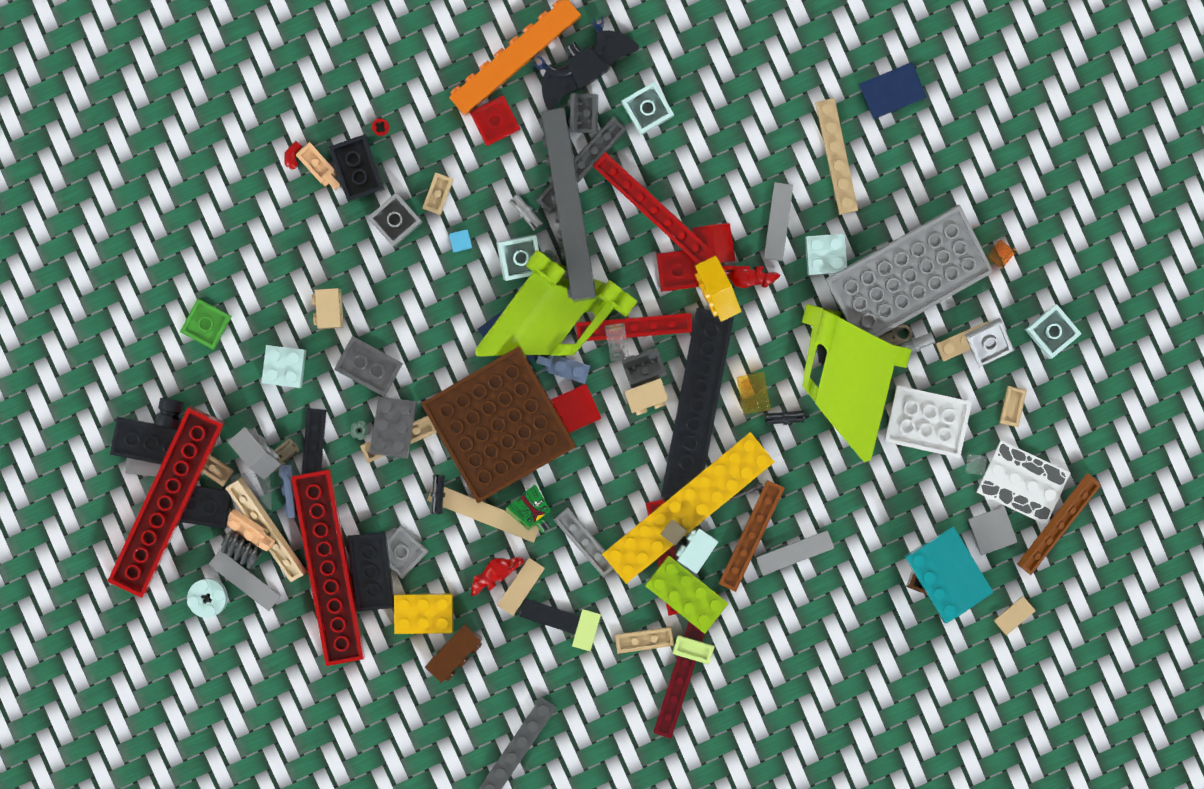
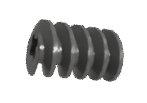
(240, 550)

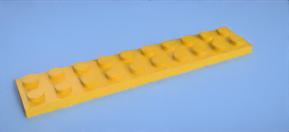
(689, 506)

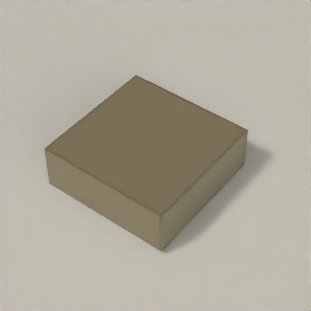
(673, 532)

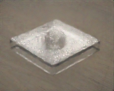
(260, 488)

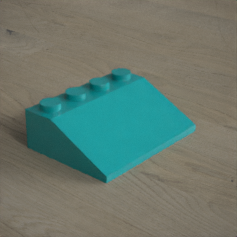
(948, 574)

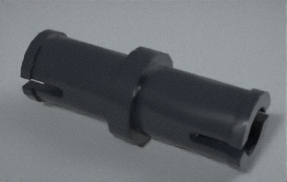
(784, 417)
(437, 494)

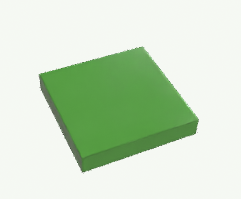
(205, 324)

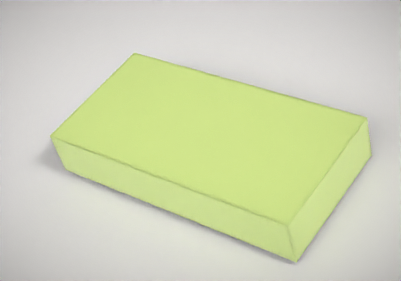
(586, 630)
(693, 649)

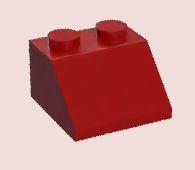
(719, 239)

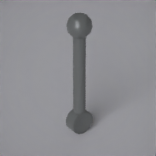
(759, 486)

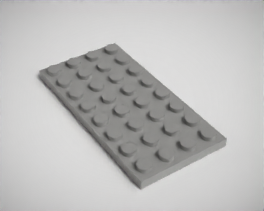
(910, 274)

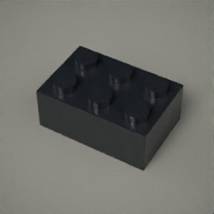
(356, 168)

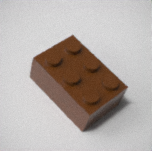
(454, 653)

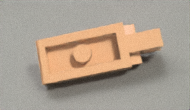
(318, 166)
(249, 530)

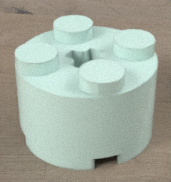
(197, 602)

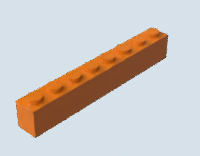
(515, 56)

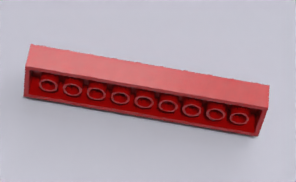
(166, 502)
(328, 567)

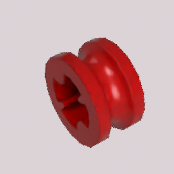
(374, 128)

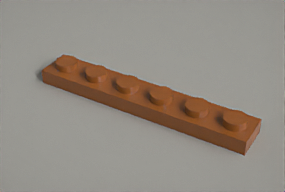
(1059, 524)
(751, 535)

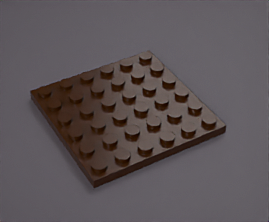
(498, 424)

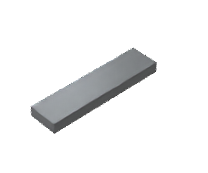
(778, 221)
(583, 540)
(795, 552)
(244, 580)

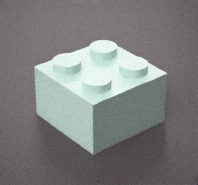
(647, 108)
(515, 254)
(825, 254)
(1053, 331)
(284, 366)
(696, 550)

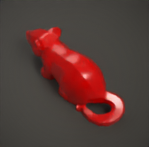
(744, 277)
(496, 570)

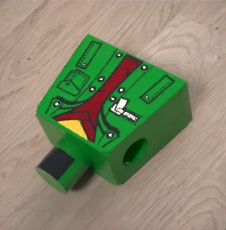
(530, 510)

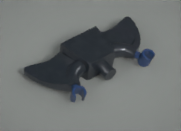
(584, 64)

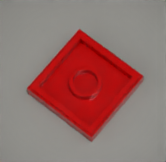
(495, 120)
(676, 271)
(576, 408)

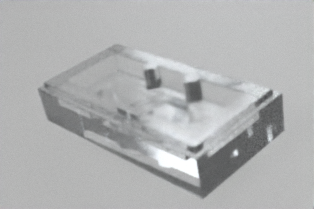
(617, 342)

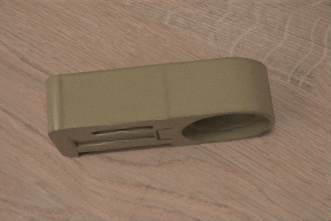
(893, 338)
(286, 451)

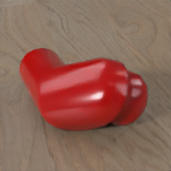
(289, 155)

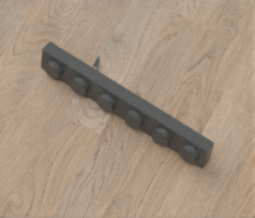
(519, 745)

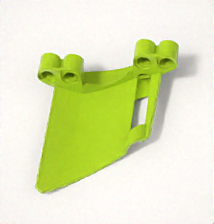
(544, 313)
(852, 378)

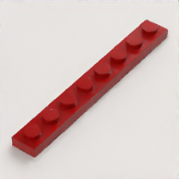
(653, 209)

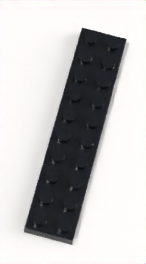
(697, 400)

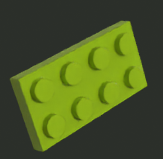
(686, 594)

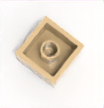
(328, 308)
(646, 396)

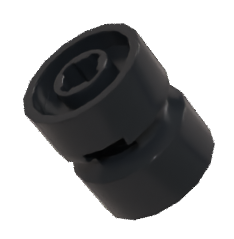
(169, 413)

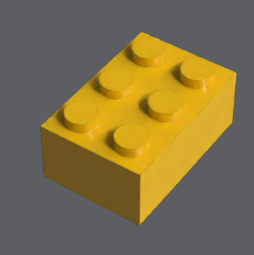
(717, 289)
(423, 613)

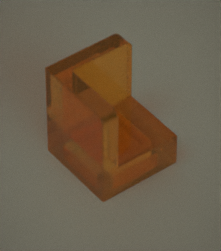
(1000, 254)

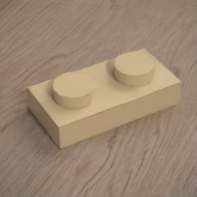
(438, 193)

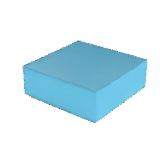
(460, 241)

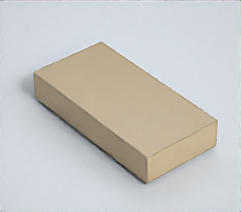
(1012, 406)
(1014, 615)

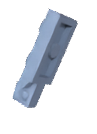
(565, 368)
(287, 490)

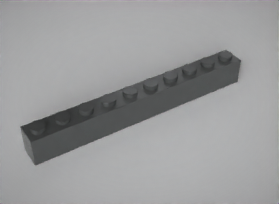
(569, 205)

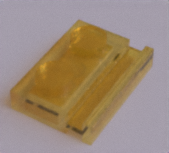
(753, 393)

